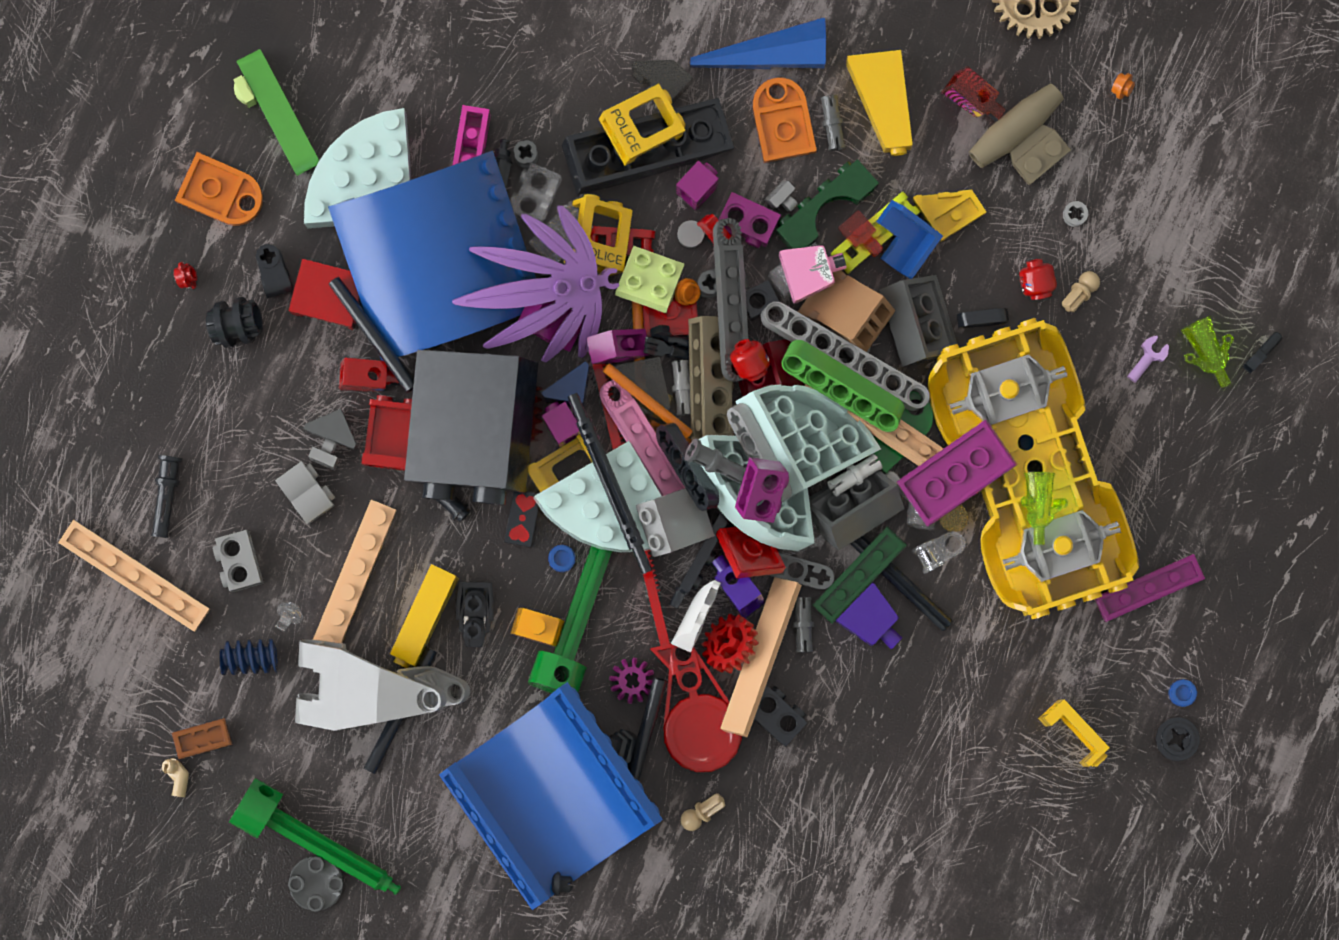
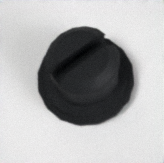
(560, 883)

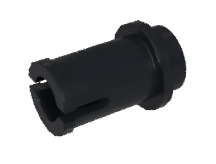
(456, 509)

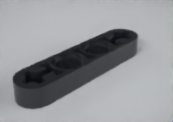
(698, 486)

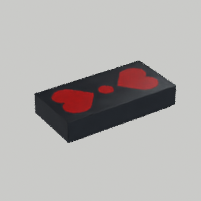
(522, 519)

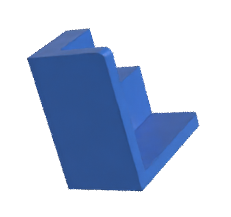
(912, 242)

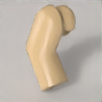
(178, 774)

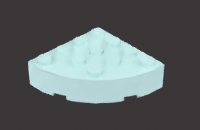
(359, 163)
(808, 432)
(583, 509)
(791, 526)

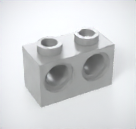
(245, 558)

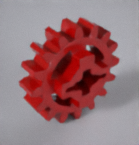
(730, 643)

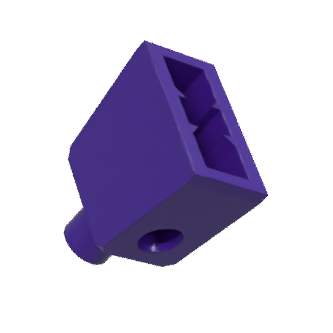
(743, 594)
(871, 618)

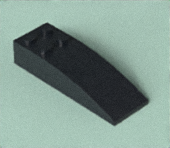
(597, 165)

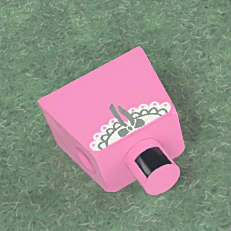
(809, 270)

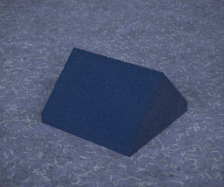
(572, 383)

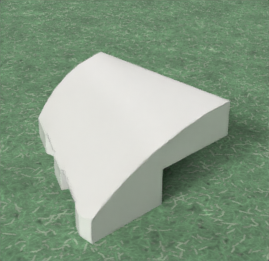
(695, 616)

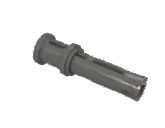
(714, 461)

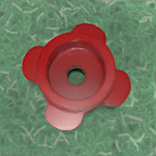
(185, 276)

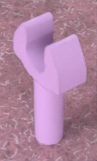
(1148, 357)

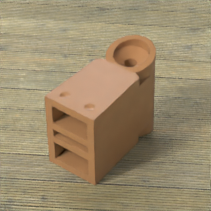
(849, 310)

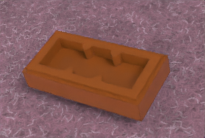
(202, 738)

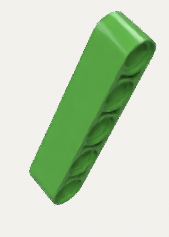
(278, 112)
(843, 385)

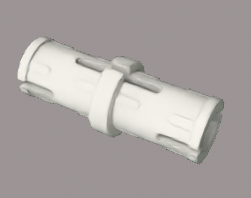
(855, 475)

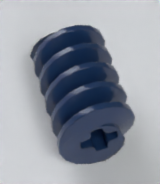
(249, 656)

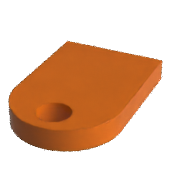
(784, 122)
(218, 191)

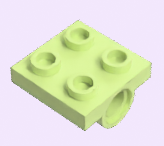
(649, 279)

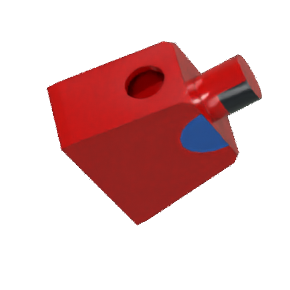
(355, 375)

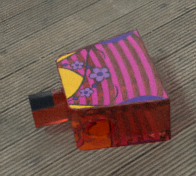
(963, 91)

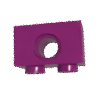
(617, 346)

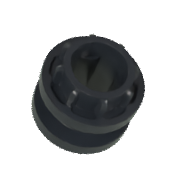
(234, 322)

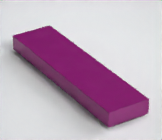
(1150, 587)

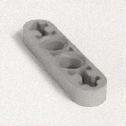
(752, 438)

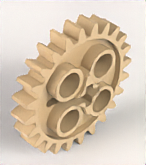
(1029, 22)

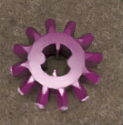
(623, 682)

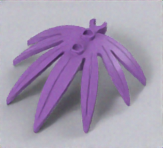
(570, 285)

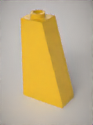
(883, 94)
(423, 616)

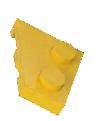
(950, 211)

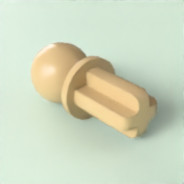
(1081, 291)
(692, 819)

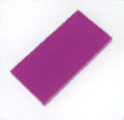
(957, 473)

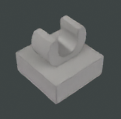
(782, 197)
(325, 455)

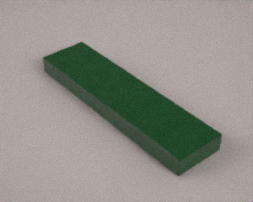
(859, 574)

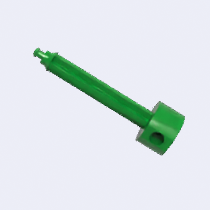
(563, 658)
(260, 809)

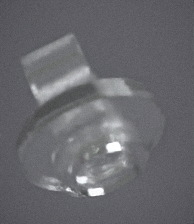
(288, 614)

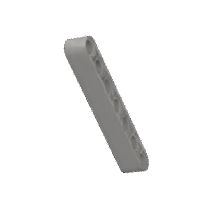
(835, 344)

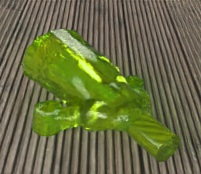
(1205, 342)
(1039, 502)

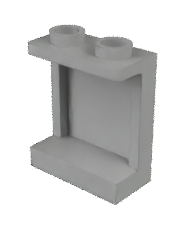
(673, 522)

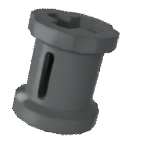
(524, 146)

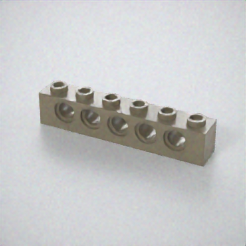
(702, 382)

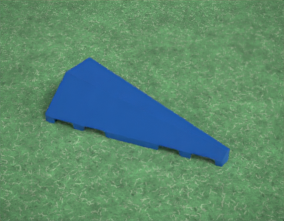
(789, 48)

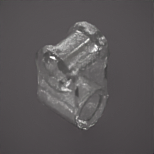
(937, 551)

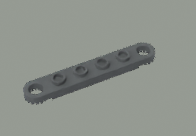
(730, 292)

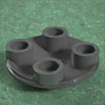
(315, 883)

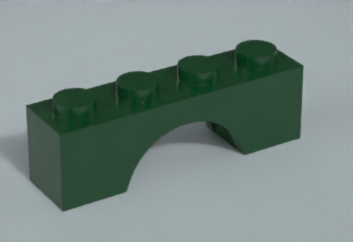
(851, 185)

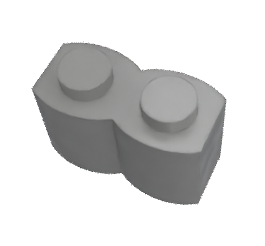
(305, 492)

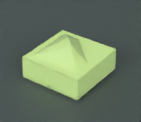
(244, 92)

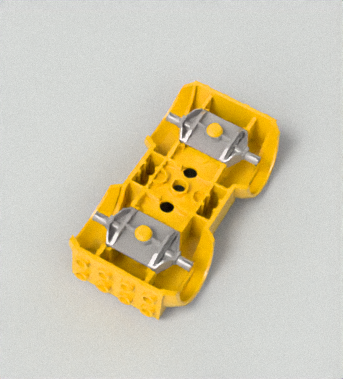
(1030, 388)

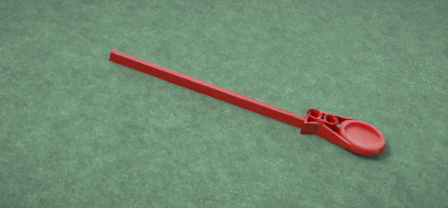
(695, 722)

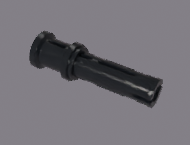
(161, 529)

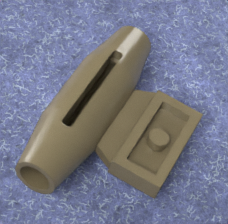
(1023, 135)

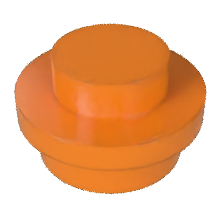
(1123, 85)
(687, 291)

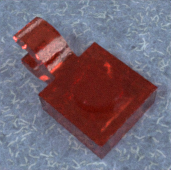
(859, 232)

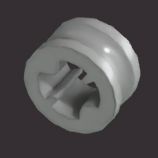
(1075, 205)

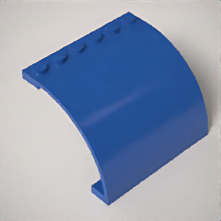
(414, 255)
(550, 795)

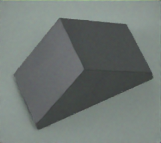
(333, 427)

